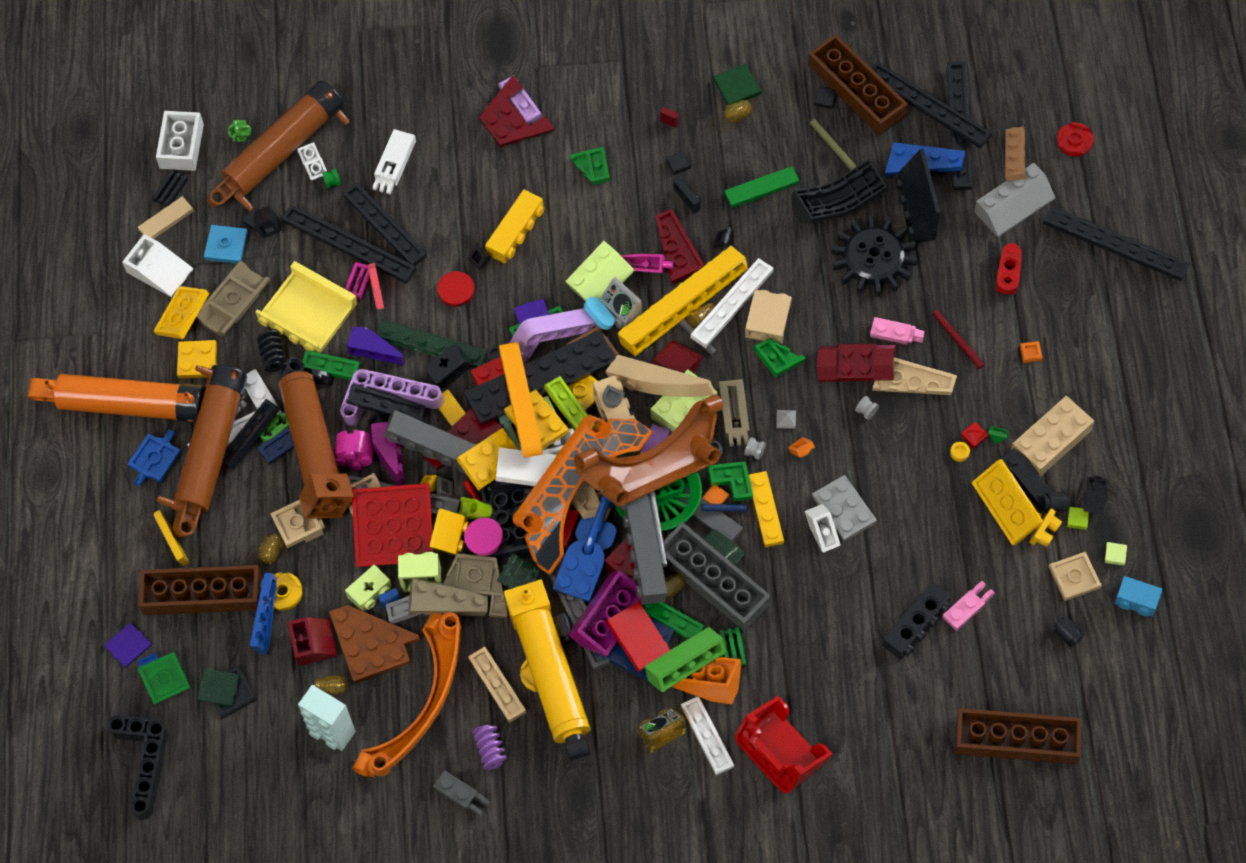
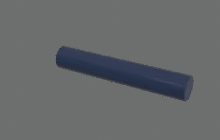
(723, 507)

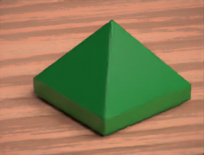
(998, 434)

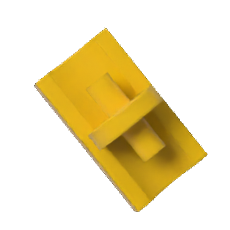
(1040, 534)

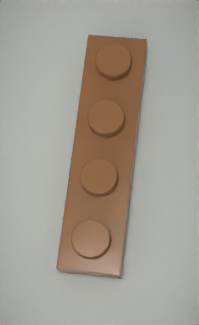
(1015, 154)

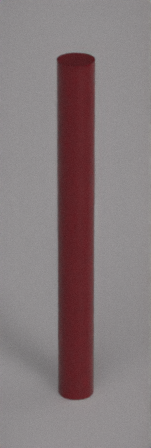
(958, 339)

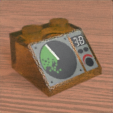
(662, 729)

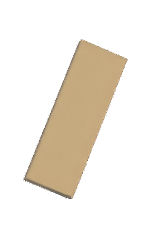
(166, 218)

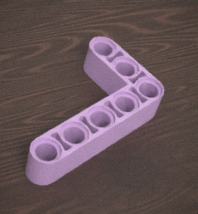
(550, 328)
(390, 383)

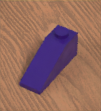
(370, 345)

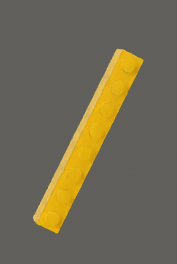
(682, 300)

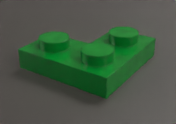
(733, 474)

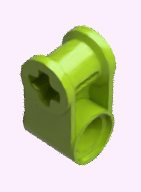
(474, 509)

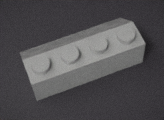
(1014, 201)

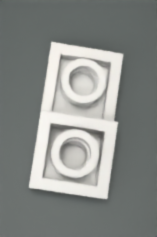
(312, 161)

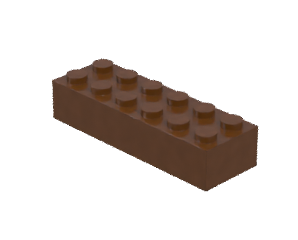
(857, 84)
(199, 590)
(1018, 736)

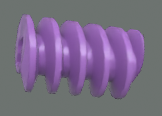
(489, 746)

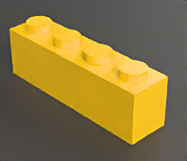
(514, 226)

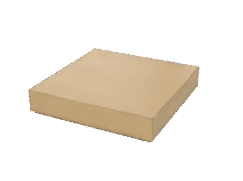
(1075, 576)

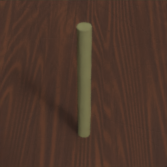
(835, 147)

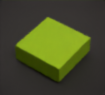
(1077, 518)

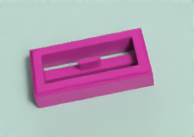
(364, 284)

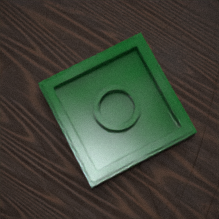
(163, 677)

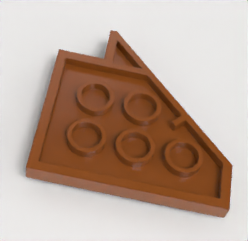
(370, 643)

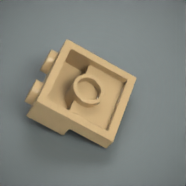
(294, 526)

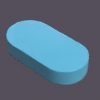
(599, 313)

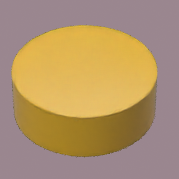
(960, 451)

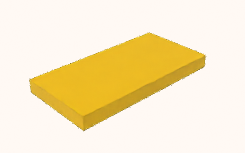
(1007, 502)

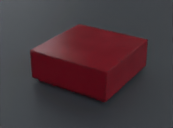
(669, 117)

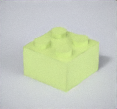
(419, 566)

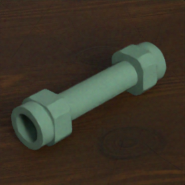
(506, 423)

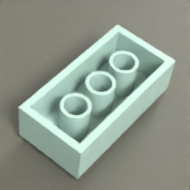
(326, 718)

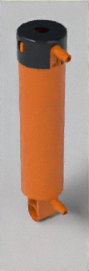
(120, 396)

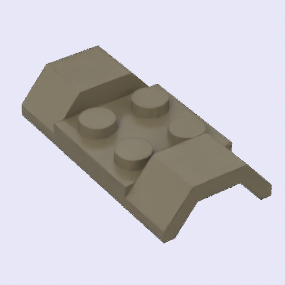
(231, 299)

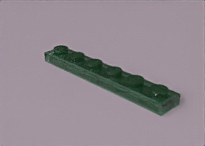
(426, 342)

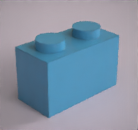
(1138, 596)

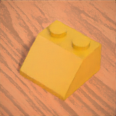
(449, 532)

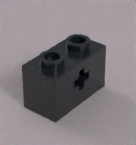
(448, 365)

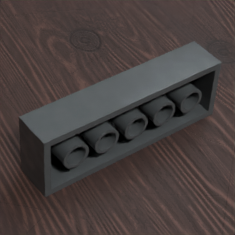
(715, 577)

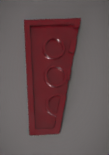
(677, 247)

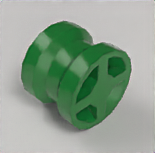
(331, 178)

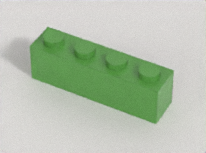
(685, 659)

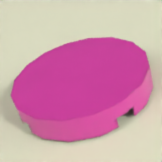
(483, 536)

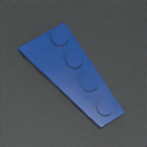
(937, 158)
(264, 616)

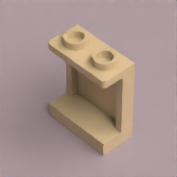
(768, 316)

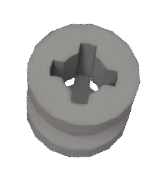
(867, 408)
(755, 448)

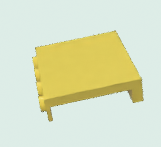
(308, 309)

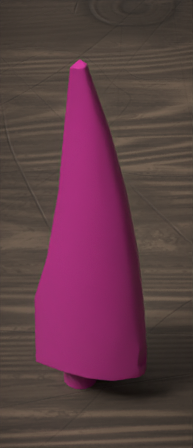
(648, 262)

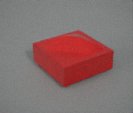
(974, 435)

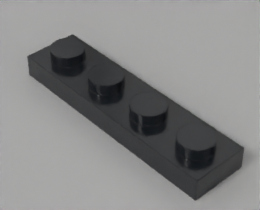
(382, 402)
(250, 433)

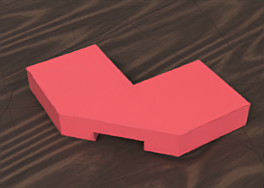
(375, 286)

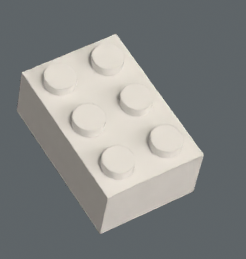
(179, 140)

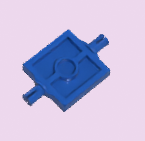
(154, 458)

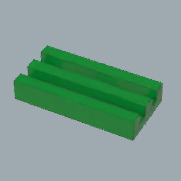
(730, 633)

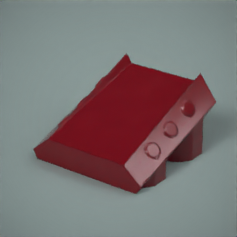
(678, 358)

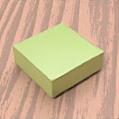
(1115, 553)

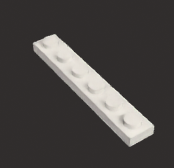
(731, 303)

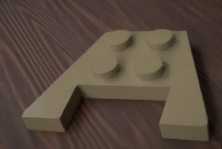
(479, 576)

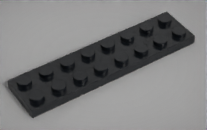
(570, 362)

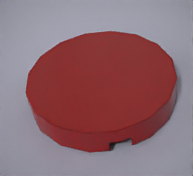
(1075, 139)
(455, 288)

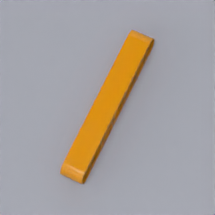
(520, 400)

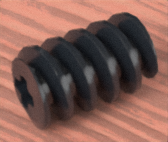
(271, 351)

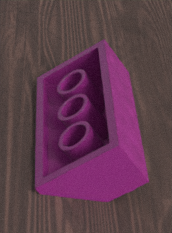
(613, 597)

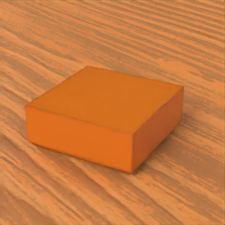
(1031, 352)
(715, 495)

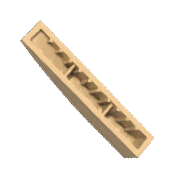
(657, 380)

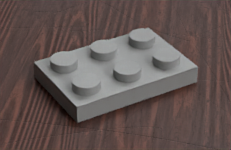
(846, 508)

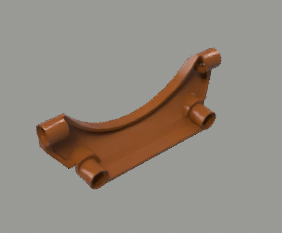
(676, 457)

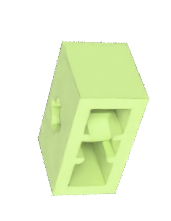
(373, 580)

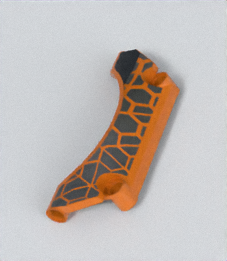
(553, 493)

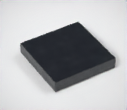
(241, 699)

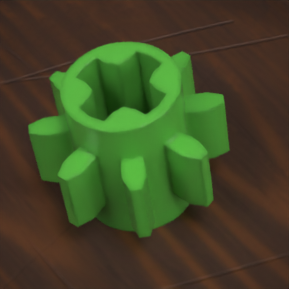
(239, 130)

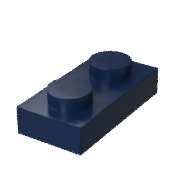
(276, 446)

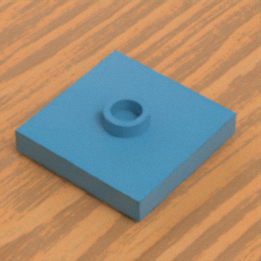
(225, 244)

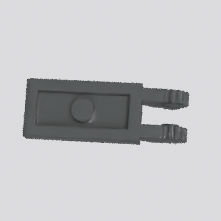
(459, 792)

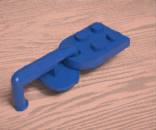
(581, 570)

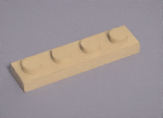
(497, 684)

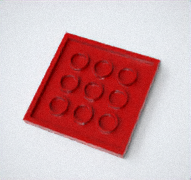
(391, 523)

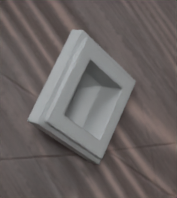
(786, 419)

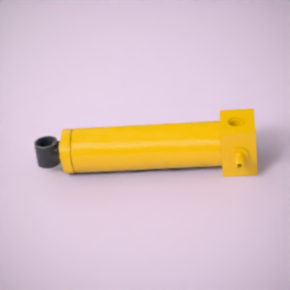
(549, 667)

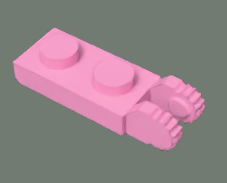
(967, 606)

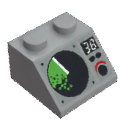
(621, 303)

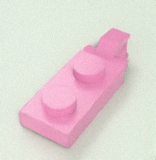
(895, 331)

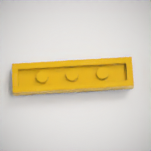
(766, 509)

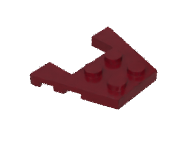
(504, 120)

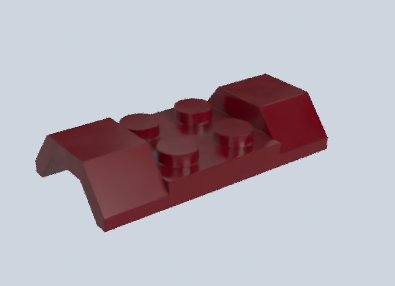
(855, 363)

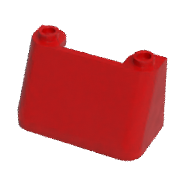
(778, 746)

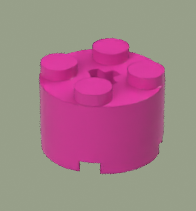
(354, 449)

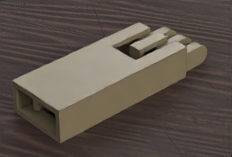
(733, 409)

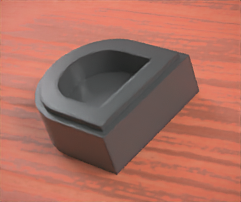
(612, 397)

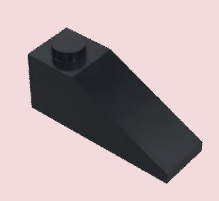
(1026, 476)

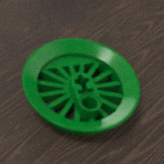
(667, 499)

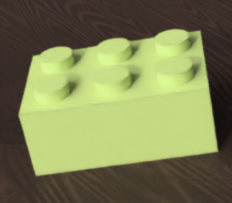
(672, 410)

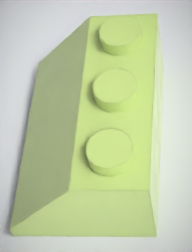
(598, 271)

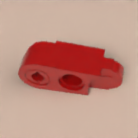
(1009, 258)

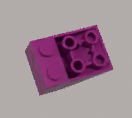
(388, 453)

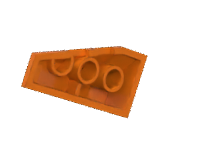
(715, 681)

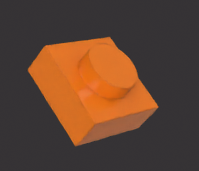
(801, 447)

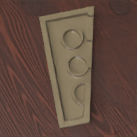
(437, 598)

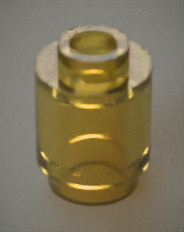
(738, 110)
(270, 548)
(674, 585)

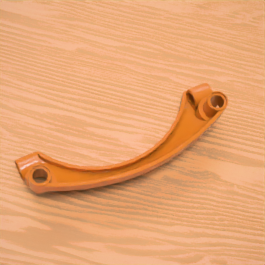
(445, 648)

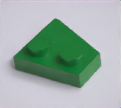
(593, 165)
(777, 357)

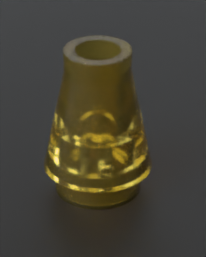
(698, 315)
(331, 684)

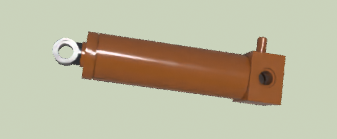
(325, 490)

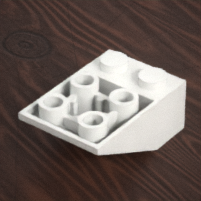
(156, 266)

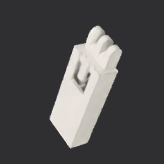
(397, 152)

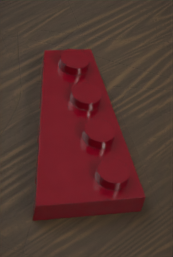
(470, 430)

